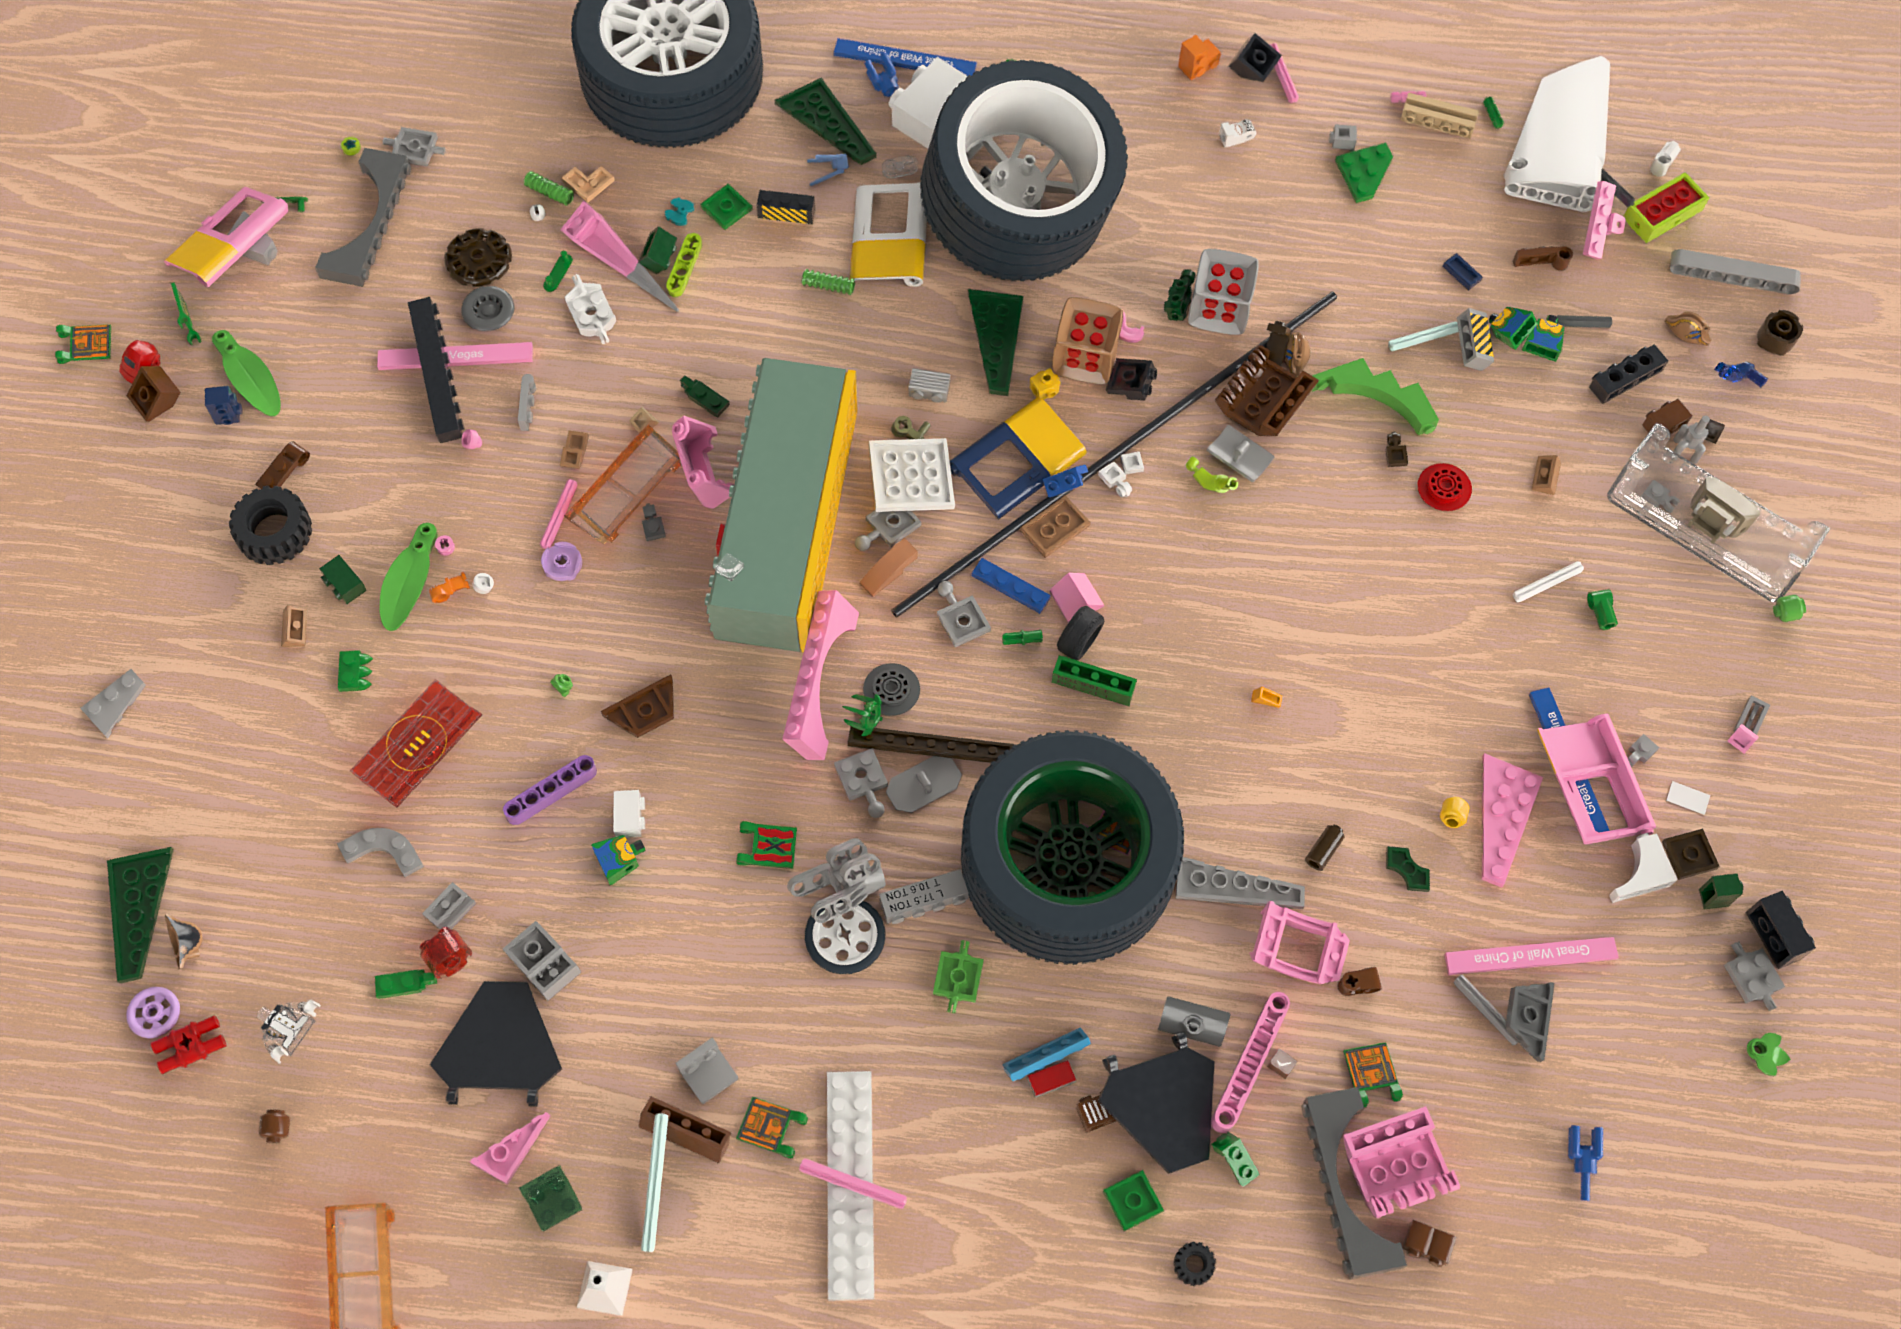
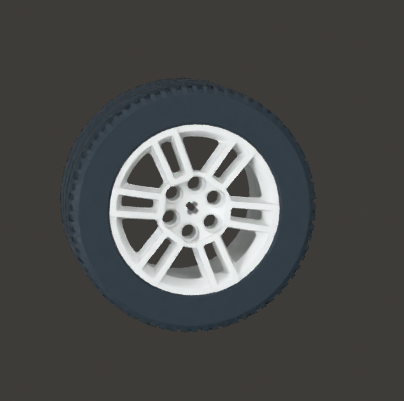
(676, 104)

